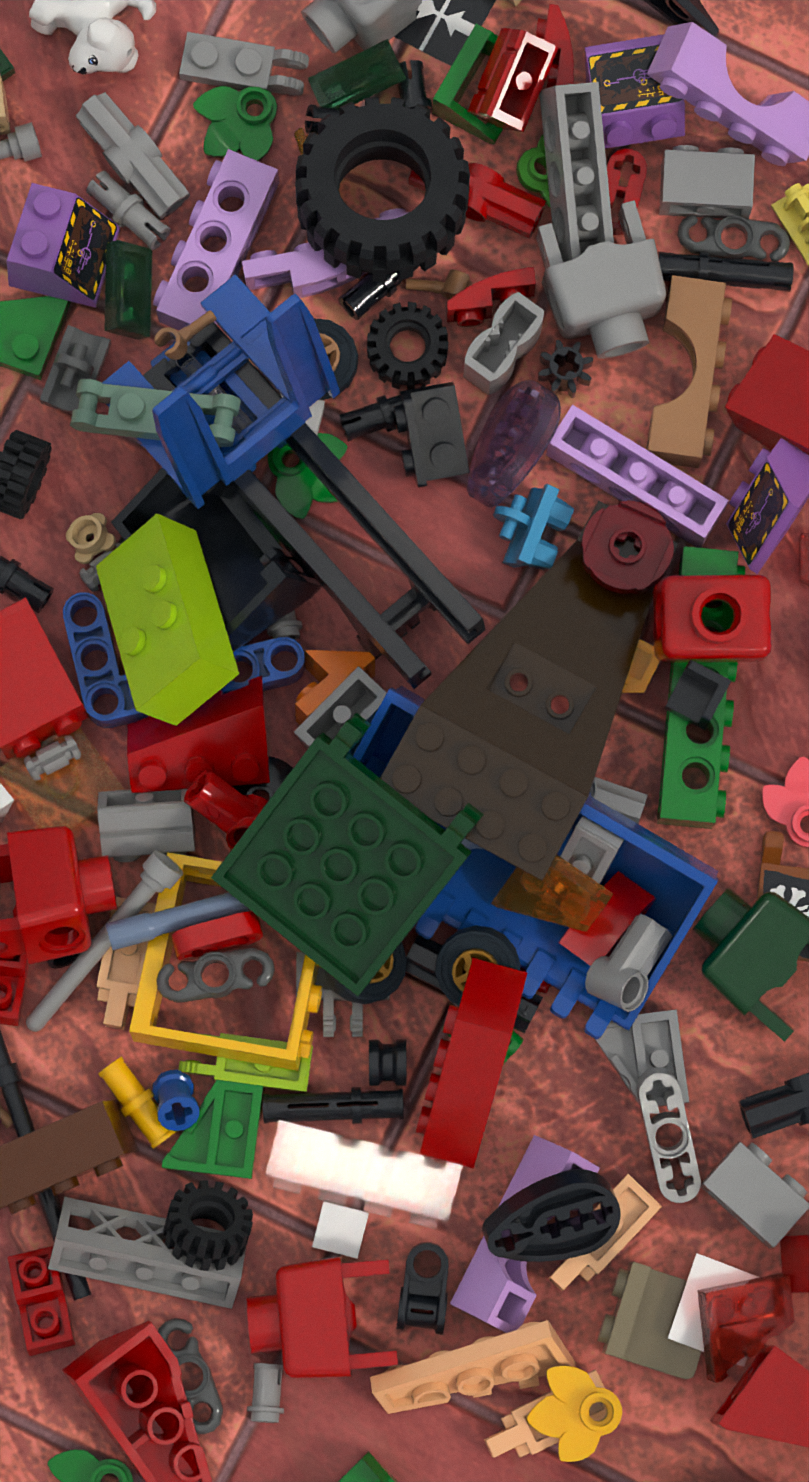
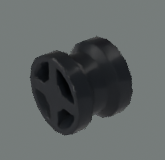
(387, 1062)

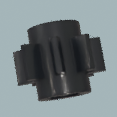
(558, 359)

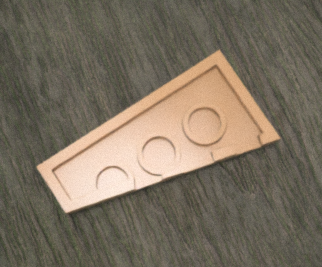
(473, 1369)

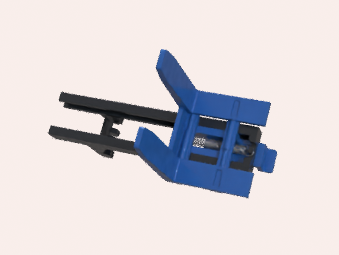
(294, 360)

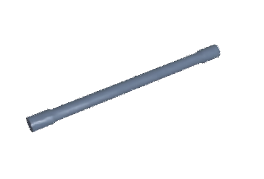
(150, 925)

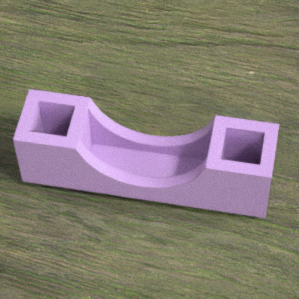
(694, 68)
(498, 1287)

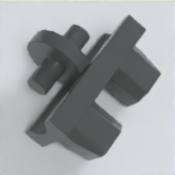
(78, 358)

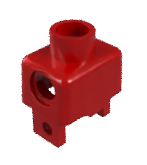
(679, 625)
(51, 894)
(313, 1319)

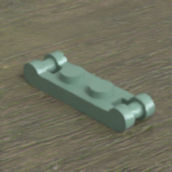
(132, 413)

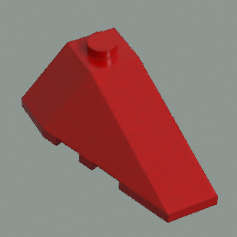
(141, 1403)

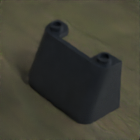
(247, 562)

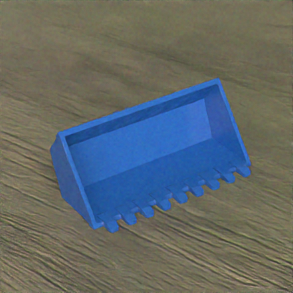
(648, 860)

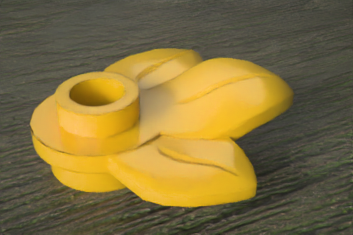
(567, 1412)

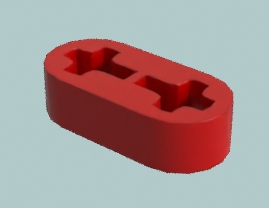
(635, 184)
(217, 935)

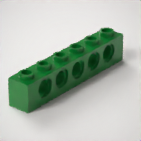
(677, 802)

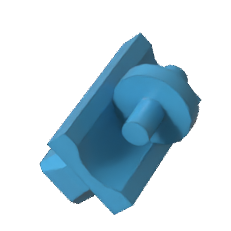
(525, 524)

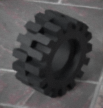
(410, 319)
(21, 472)
(204, 1245)

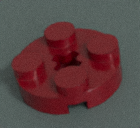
(632, 573)

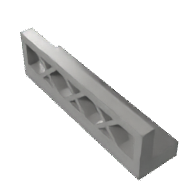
(136, 1263)

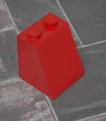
(774, 396)
(34, 687)
(769, 1400)

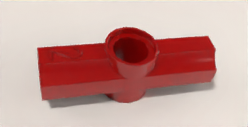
(497, 201)
(223, 805)

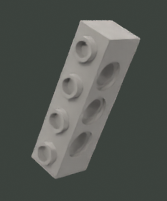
(576, 167)

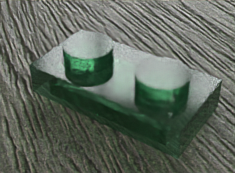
(358, 77)
(128, 289)

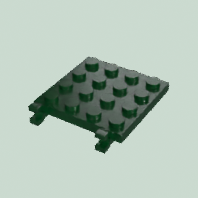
(343, 860)

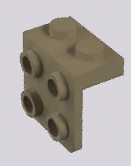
(644, 1320)

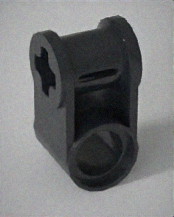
(424, 1293)

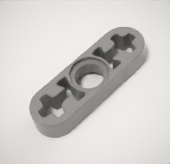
(688, 1164)

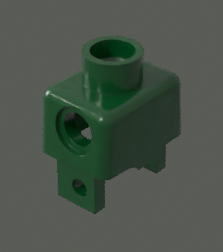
(753, 951)

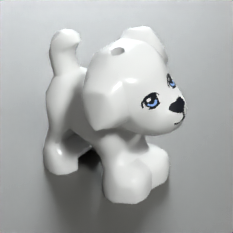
(100, 41)

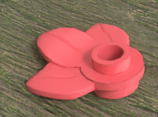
(790, 802)

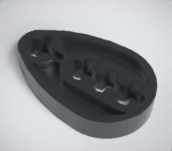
(567, 1237)

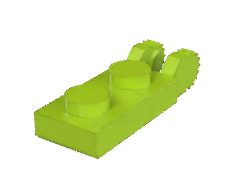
(252, 1073)

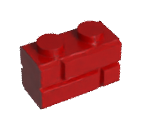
(513, 79)

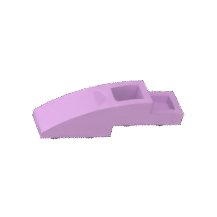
(301, 268)

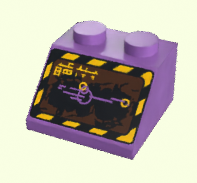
(630, 100)
(60, 246)
(770, 502)

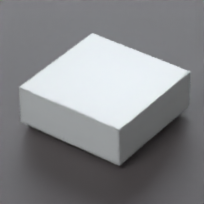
(340, 1230)

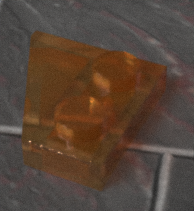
(561, 898)

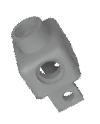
(362, 20)
(605, 287)

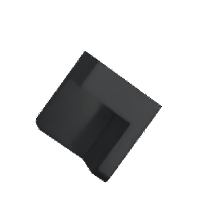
(697, 694)

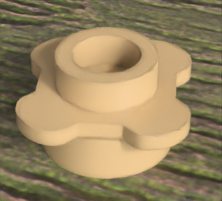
(82, 530)

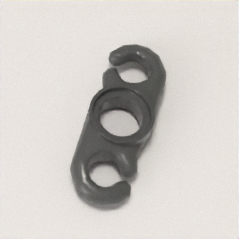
(753, 230)
(232, 960)
(207, 1391)

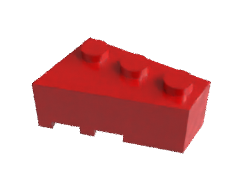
(219, 737)

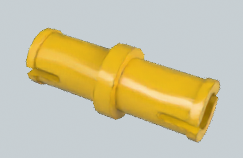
(135, 1101)

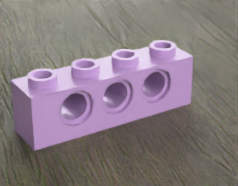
(234, 177)
(636, 475)

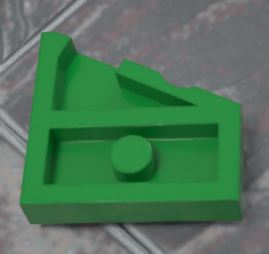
(30, 332)
(223, 1135)

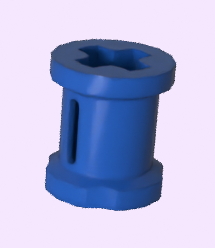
(176, 1105)

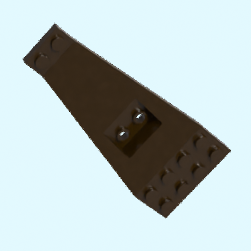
(507, 746)

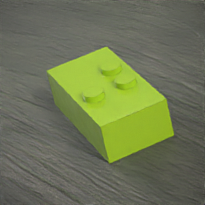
(166, 620)

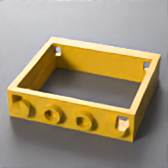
(148, 998)

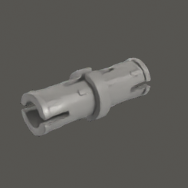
(128, 210)

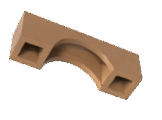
(694, 319)

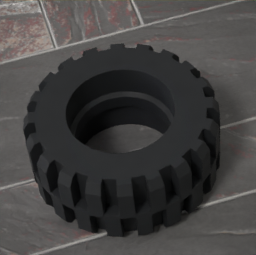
(382, 134)

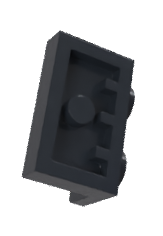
(433, 433)

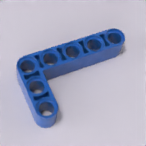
(110, 681)

